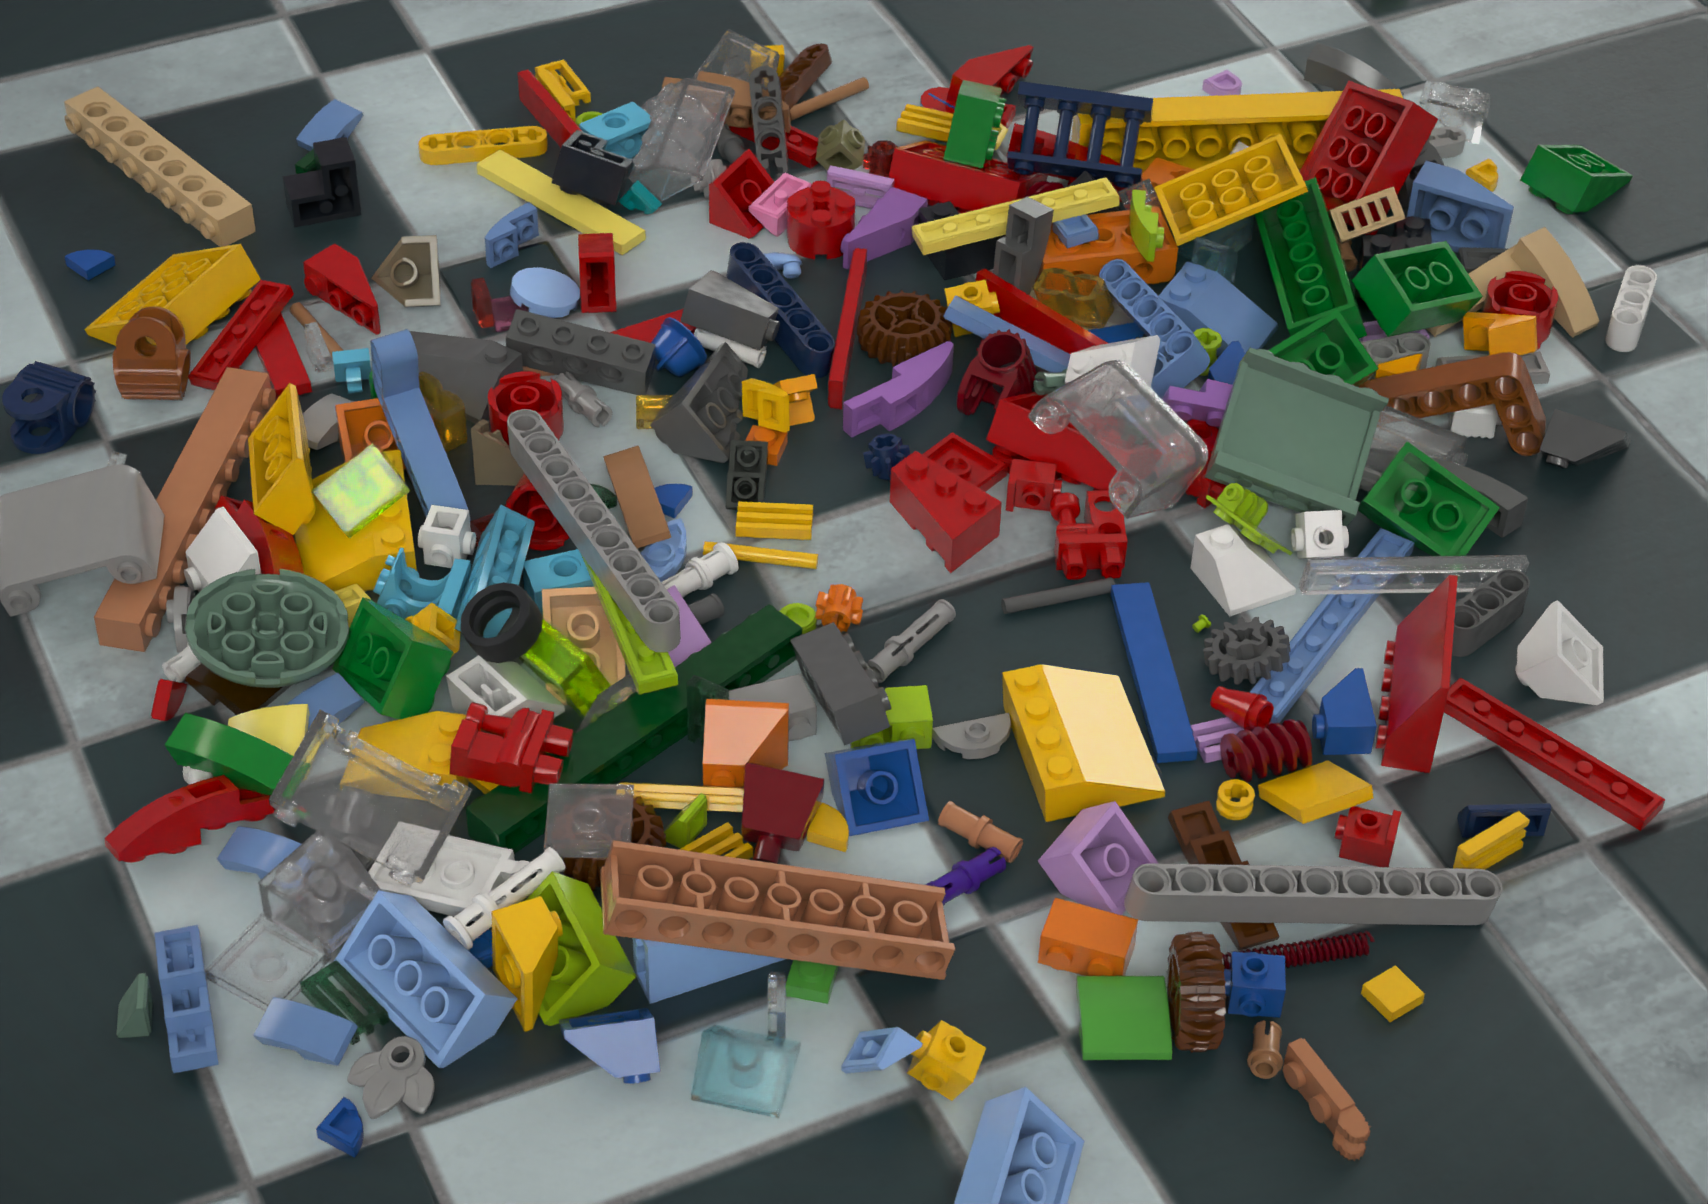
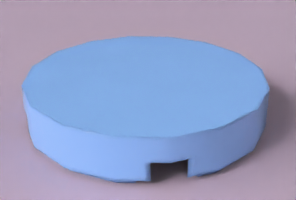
(545, 292)

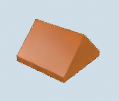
(361, 425)

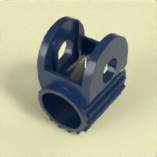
(61, 404)

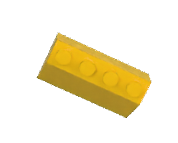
(282, 465)

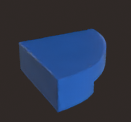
(90, 262)
(673, 498)
(342, 1128)

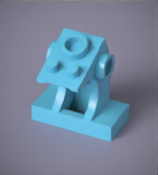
(403, 590)

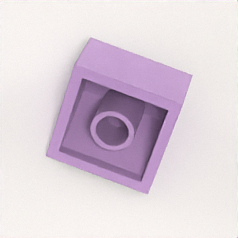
(1096, 858)

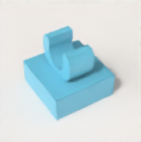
(352, 367)

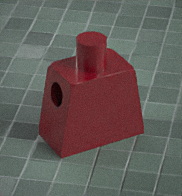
(778, 809)

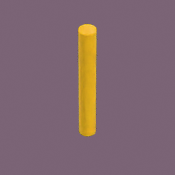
(769, 556)

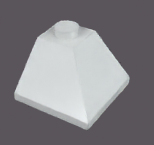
(1237, 570)
(1561, 659)

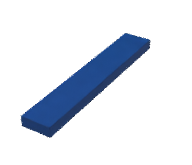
(1153, 673)

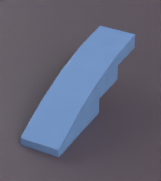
(185, 999)

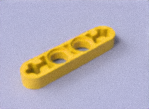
(447, 147)

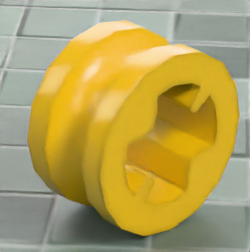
(1235, 789)

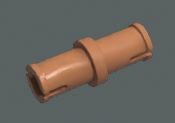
(980, 831)

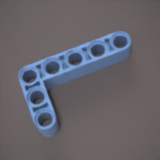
(1180, 352)
(398, 391)

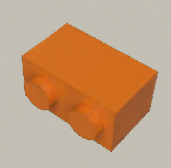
(1087, 940)

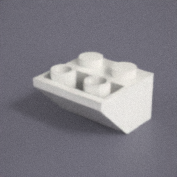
(500, 687)

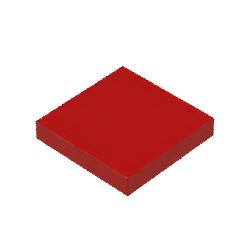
(968, 461)

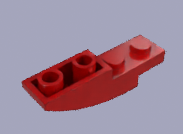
(274, 545)
(178, 817)

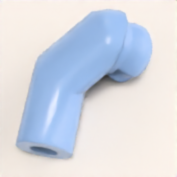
(788, 262)

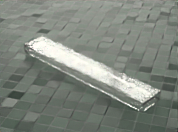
(1402, 574)

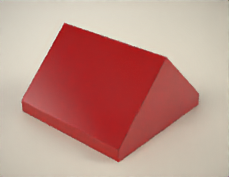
(735, 191)

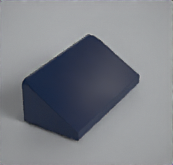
(1477, 818)

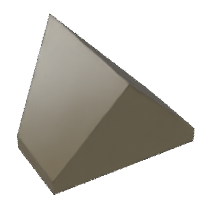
(412, 272)
(493, 457)

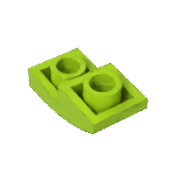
(1144, 226)

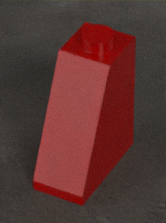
(597, 272)

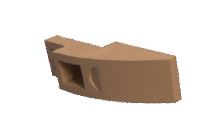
(740, 110)

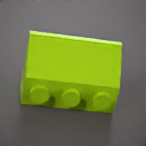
(589, 964)

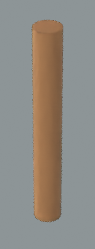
(828, 98)
(305, 317)

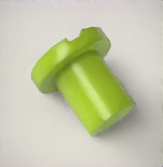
(1201, 623)

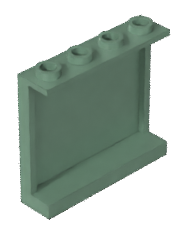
(1295, 435)

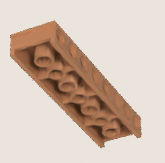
(774, 910)

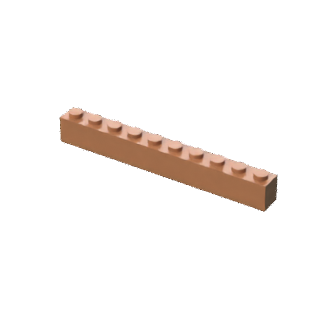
(188, 499)

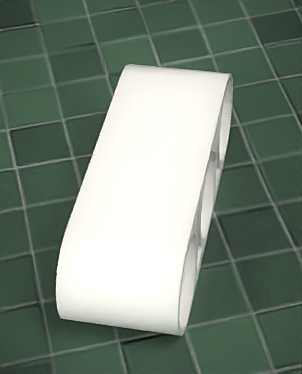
(1631, 308)

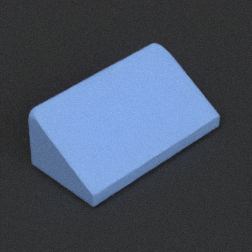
(879, 1049)

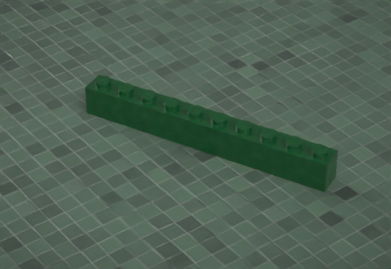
(638, 727)

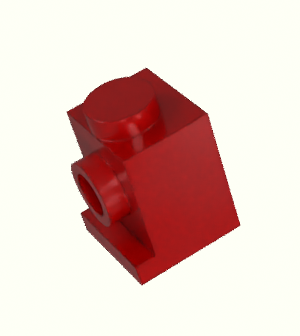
(1032, 485)
(1367, 835)

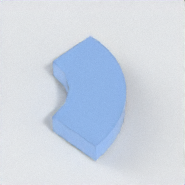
(669, 554)

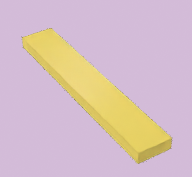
(569, 208)
(992, 220)

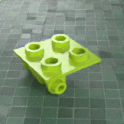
(1245, 511)

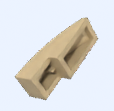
(1544, 256)

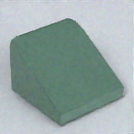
(136, 1009)

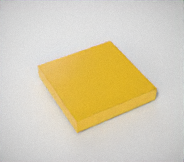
(1315, 791)

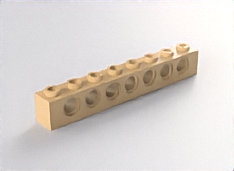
(160, 167)

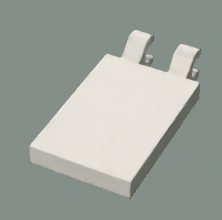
(456, 876)

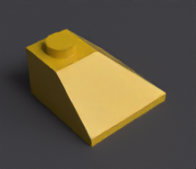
(525, 953)

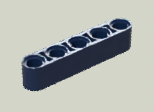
(799, 330)

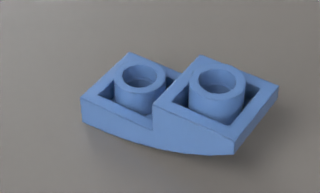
(330, 123)
(509, 232)
(331, 696)
(255, 851)
(305, 1029)

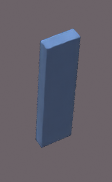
(982, 323)

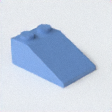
(1459, 208)
(1210, 301)

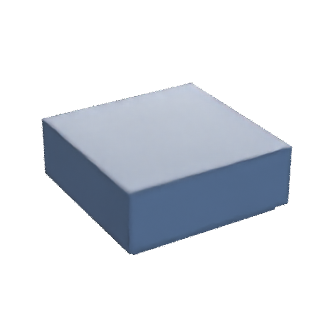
(1075, 230)

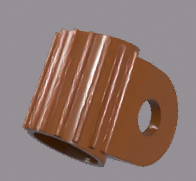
(151, 369)

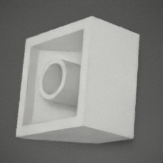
(1137, 353)
(219, 551)

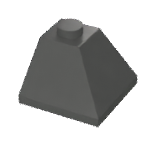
(1580, 440)

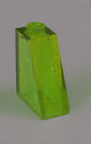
(565, 669)

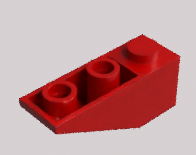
(996, 70)
(341, 282)

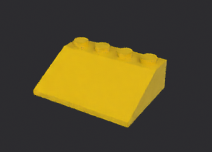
(1230, 189)
(191, 285)
(344, 561)
(1078, 739)

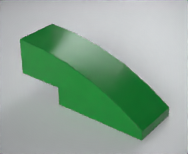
(227, 752)

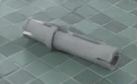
(936, 618)

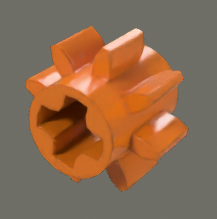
(839, 606)

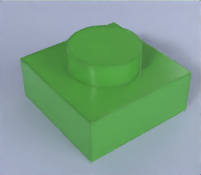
(811, 981)

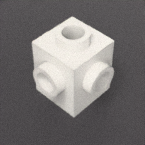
(1323, 523)
(446, 536)

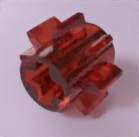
(879, 157)

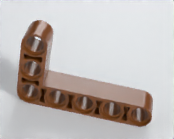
(1469, 384)

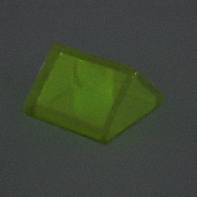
(361, 490)

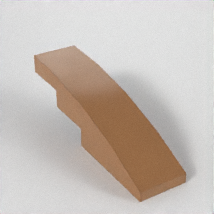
(637, 497)

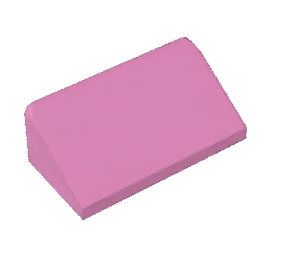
(771, 205)

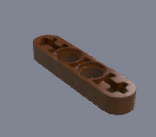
(804, 72)

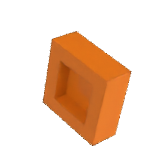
(776, 442)

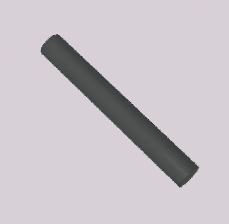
(1057, 595)

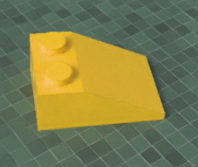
(419, 741)

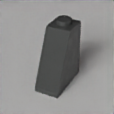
(730, 311)

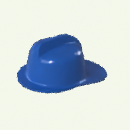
(677, 348)

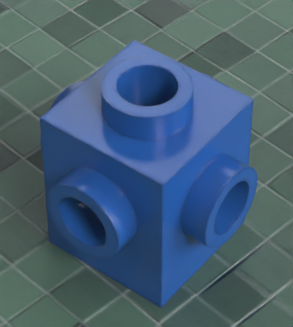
(1255, 984)

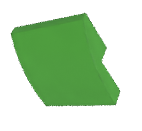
(1124, 1018)

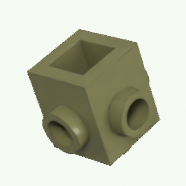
(840, 146)

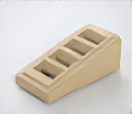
(1340, 225)

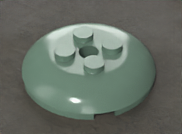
(267, 628)

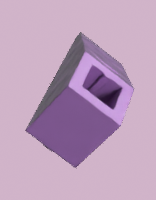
(885, 226)

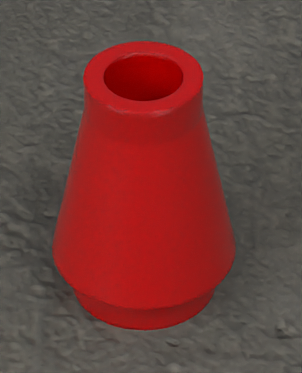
(1242, 707)

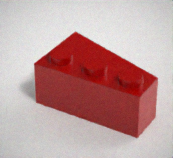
(944, 508)

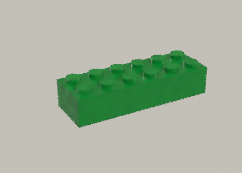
(1307, 262)

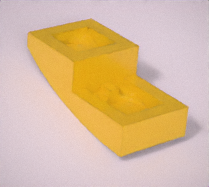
(766, 404)

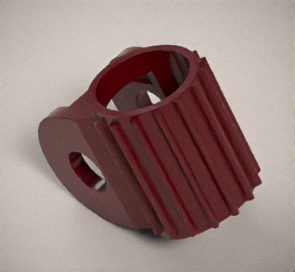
(985, 371)

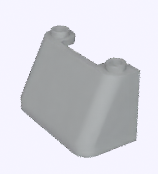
(77, 527)

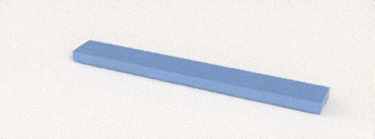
(1324, 632)

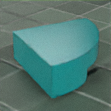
(640, 198)

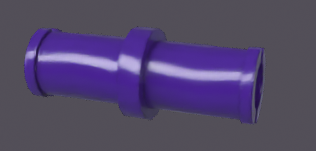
(969, 874)

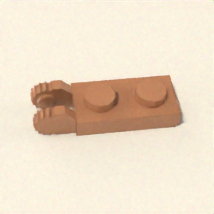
(1326, 1099)

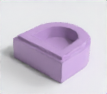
(1222, 84)

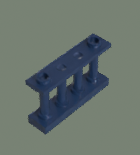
(1068, 103)

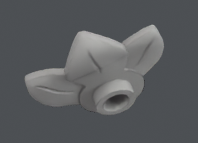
(391, 1082)

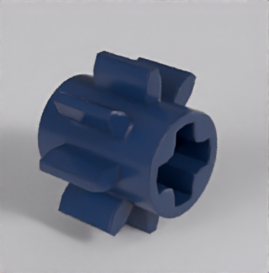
(885, 453)

